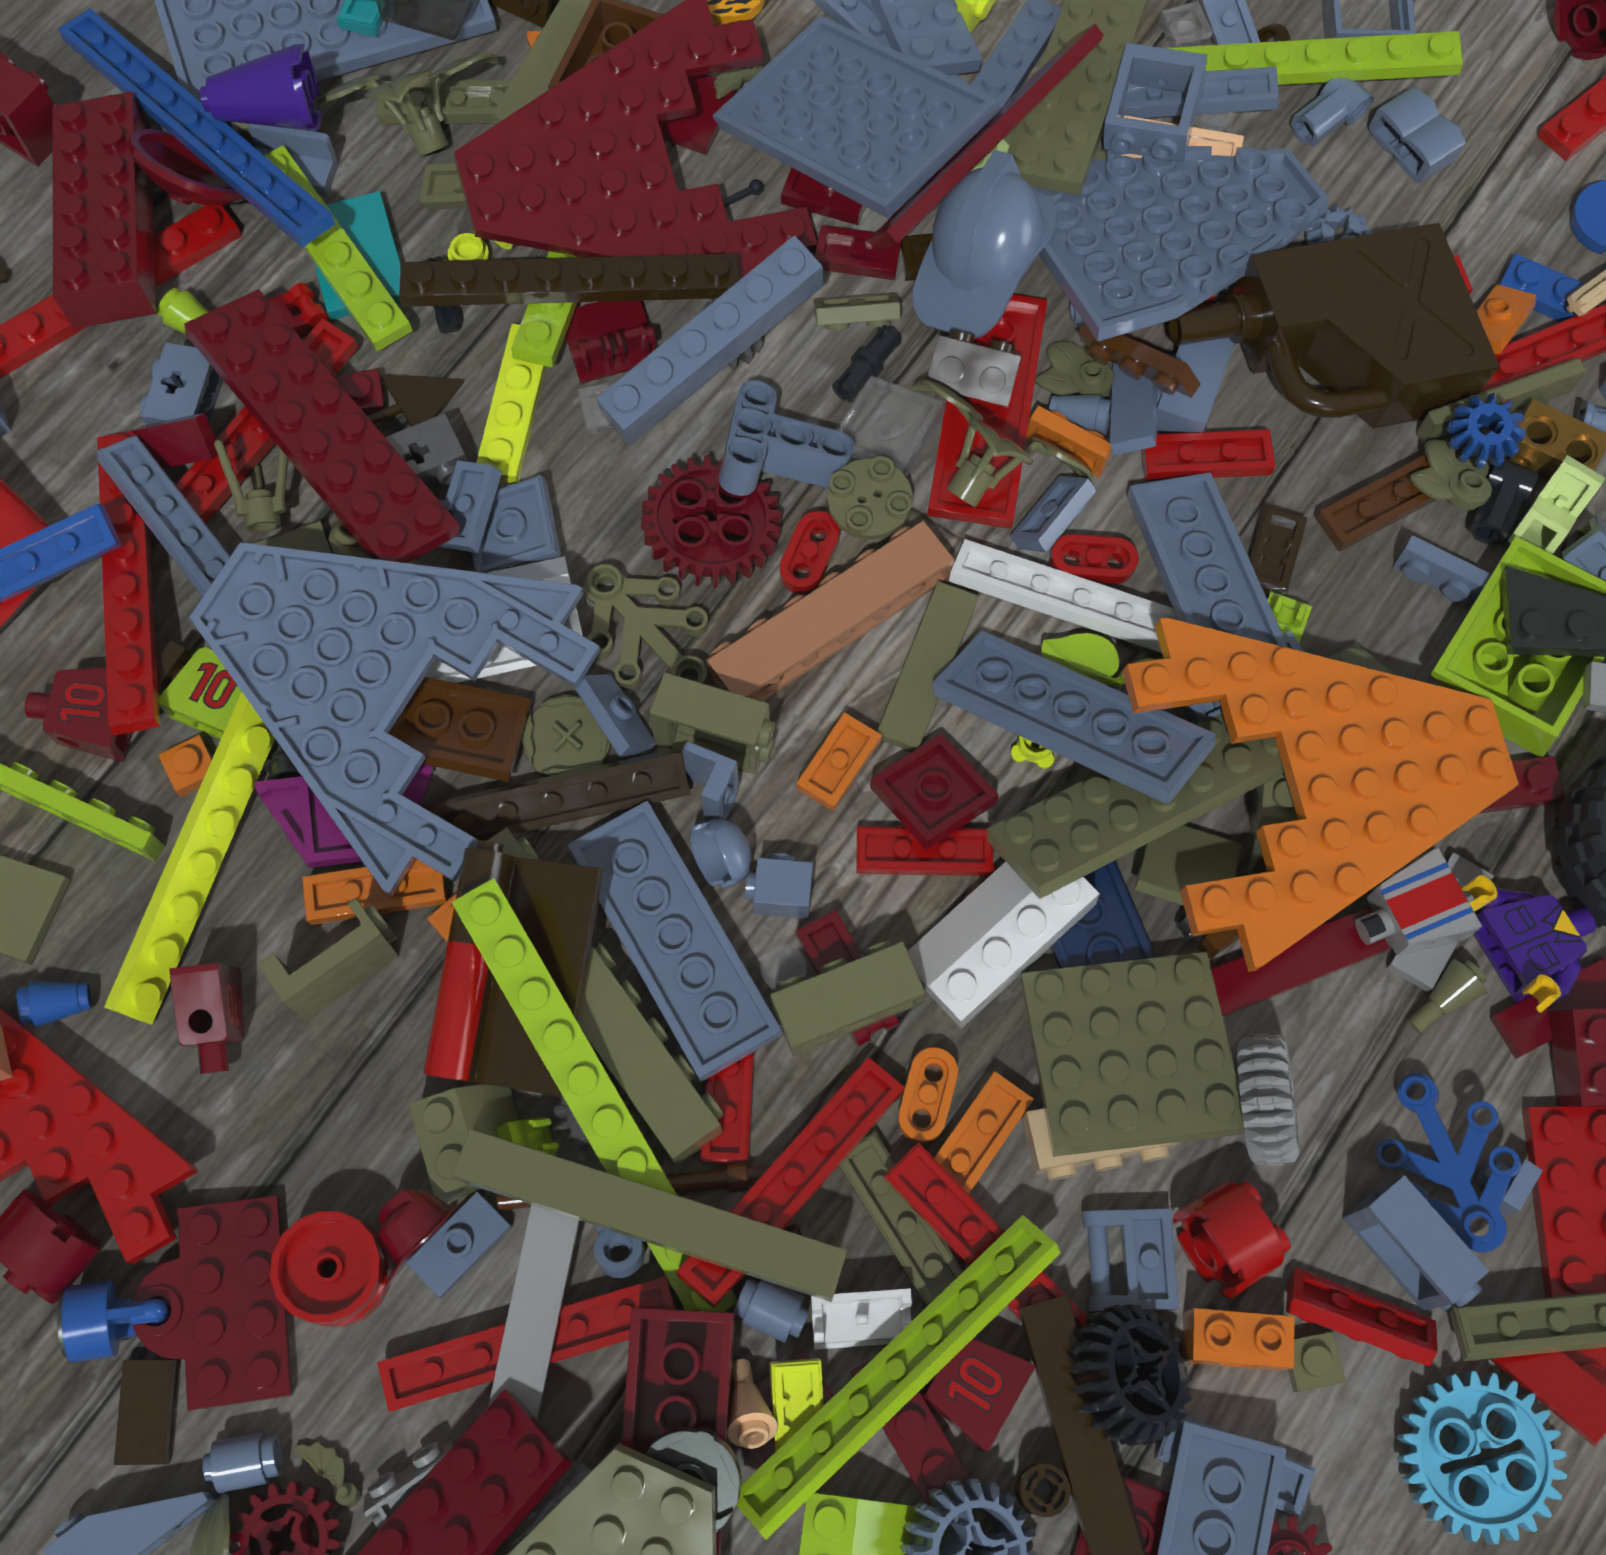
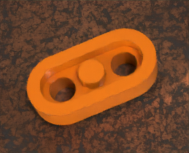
(928, 1096)

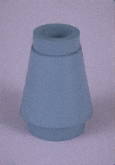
(1085, 411)

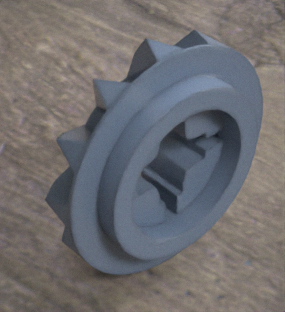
(1324, 227)

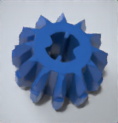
(1495, 444)

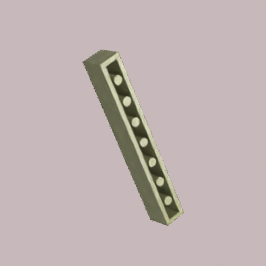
(635, 1050)

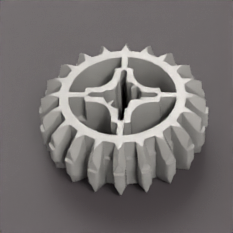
(1267, 1099)

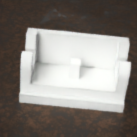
(860, 1318)

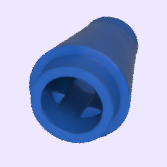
(52, 1001)

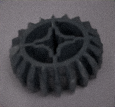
(1130, 1375)

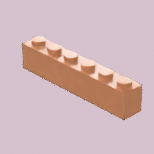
(832, 615)

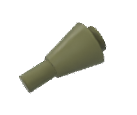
(1457, 987)

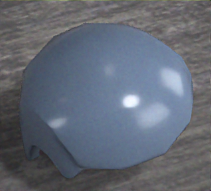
(721, 852)

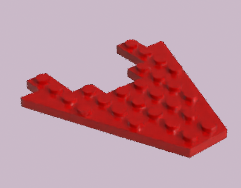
(82, 1135)

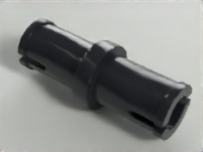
(866, 363)

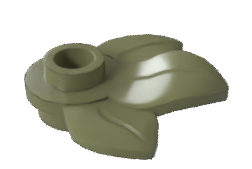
(1074, 371)
(1451, 479)

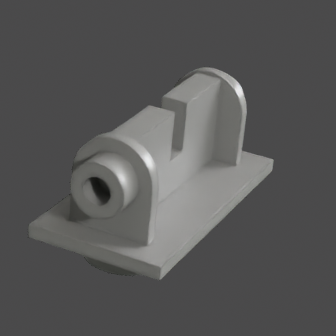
(392, 1490)

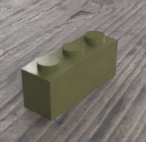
(846, 996)

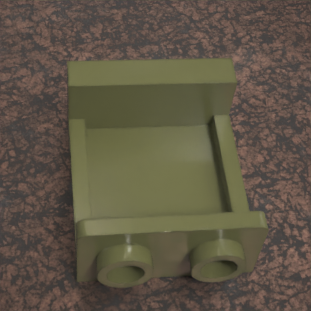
(336, 968)

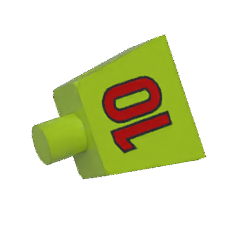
(202, 694)

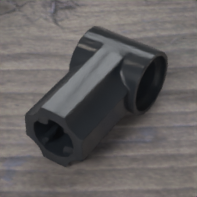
(1510, 491)

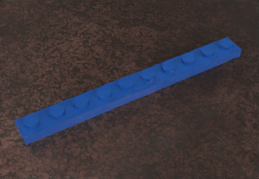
(197, 130)

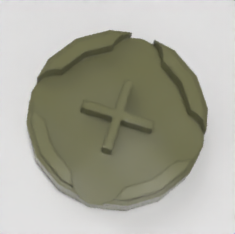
(564, 737)

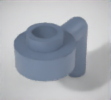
(608, 1243)

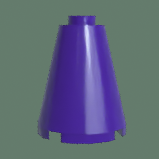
(267, 91)

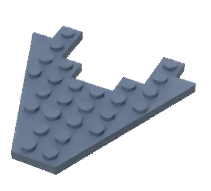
(337, 652)

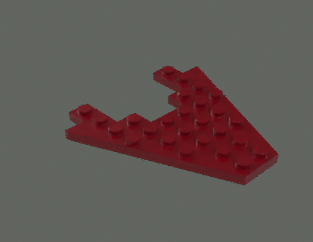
(590, 164)

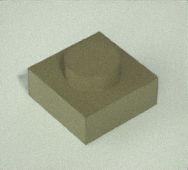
(1316, 1363)

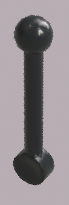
(755, 188)

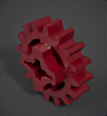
(297, 1518)

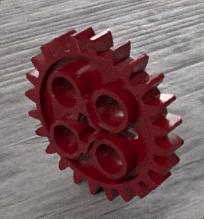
(713, 554)

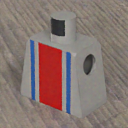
(1419, 908)

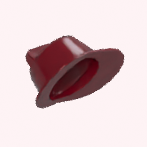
(408, 1222)

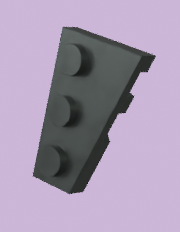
(1551, 617)

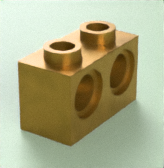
(1556, 438)

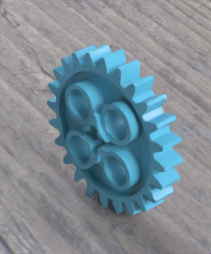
(1496, 1502)

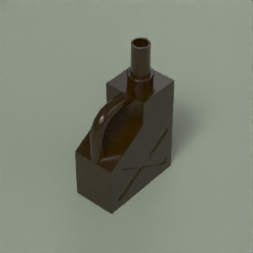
(1363, 315)

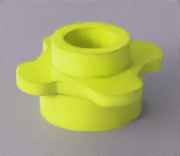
(1025, 752)

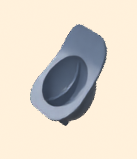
(981, 247)

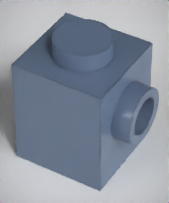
(780, 886)

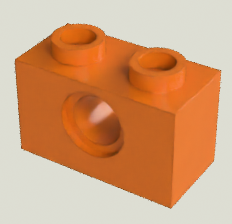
(1238, 1339)

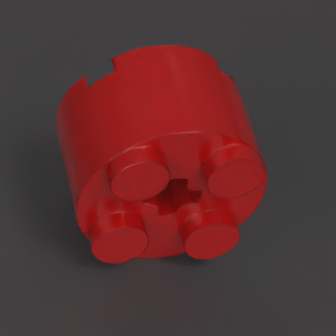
(1231, 1237)

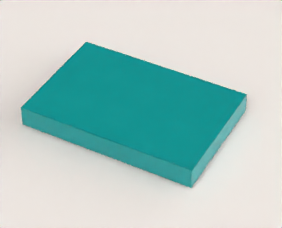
(369, 230)

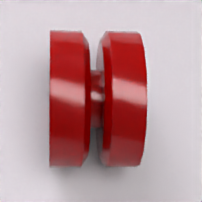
(306, 1285)

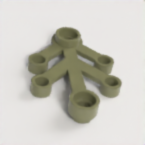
(642, 622)

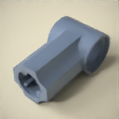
(1337, 104)

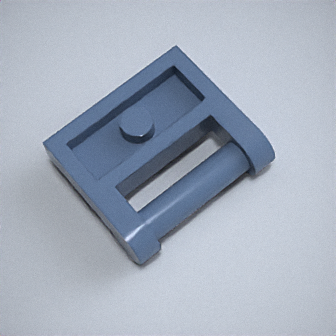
(1146, 1259)

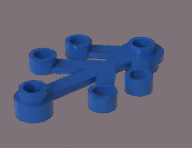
(1456, 1169)

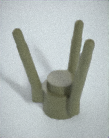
(260, 507)

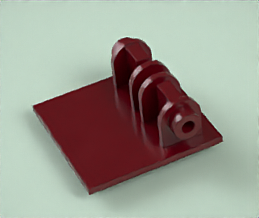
(609, 338)

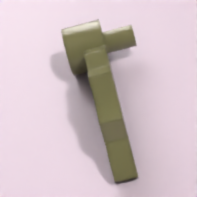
(733, 78)
(331, 1467)

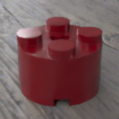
(42, 1247)

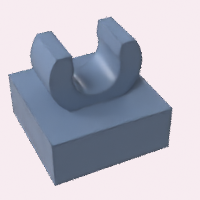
(1519, 1185)

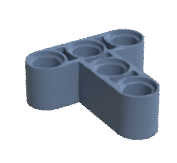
(777, 444)

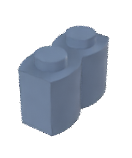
(1417, 134)

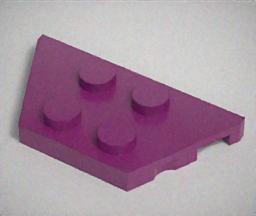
(311, 826)

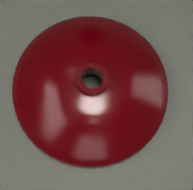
(179, 170)

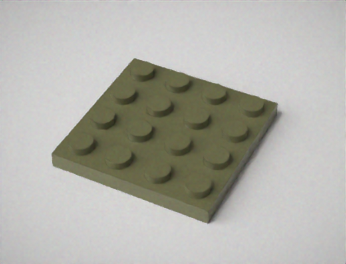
(1131, 1054)

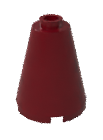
(1582, 27)

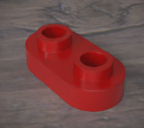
(807, 554)
(1092, 557)

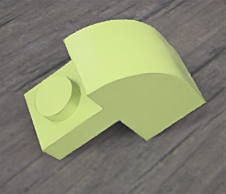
(1558, 505)

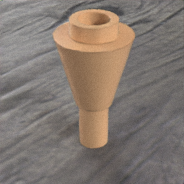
(750, 1418)

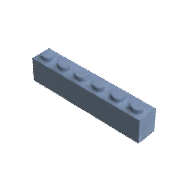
(711, 340)

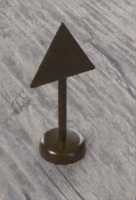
(416, 397)

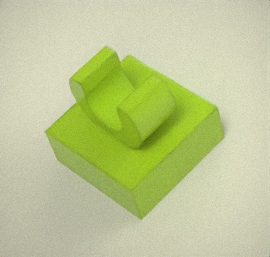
(1289, 614)
(530, 1133)

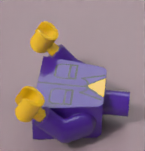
(1530, 940)

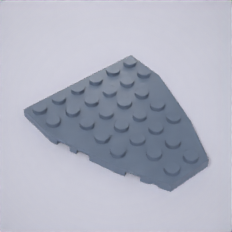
(1171, 232)

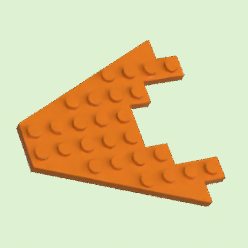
(1368, 760)

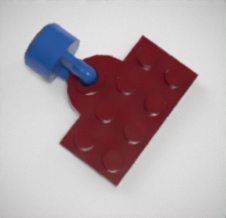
(201, 1308)

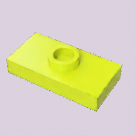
(794, 1395)

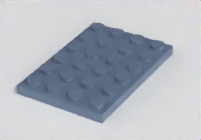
(856, 115)

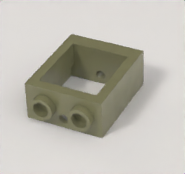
(713, 720)

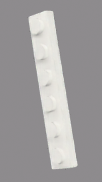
(1059, 594)

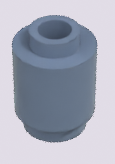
(771, 1309)
(243, 1461)

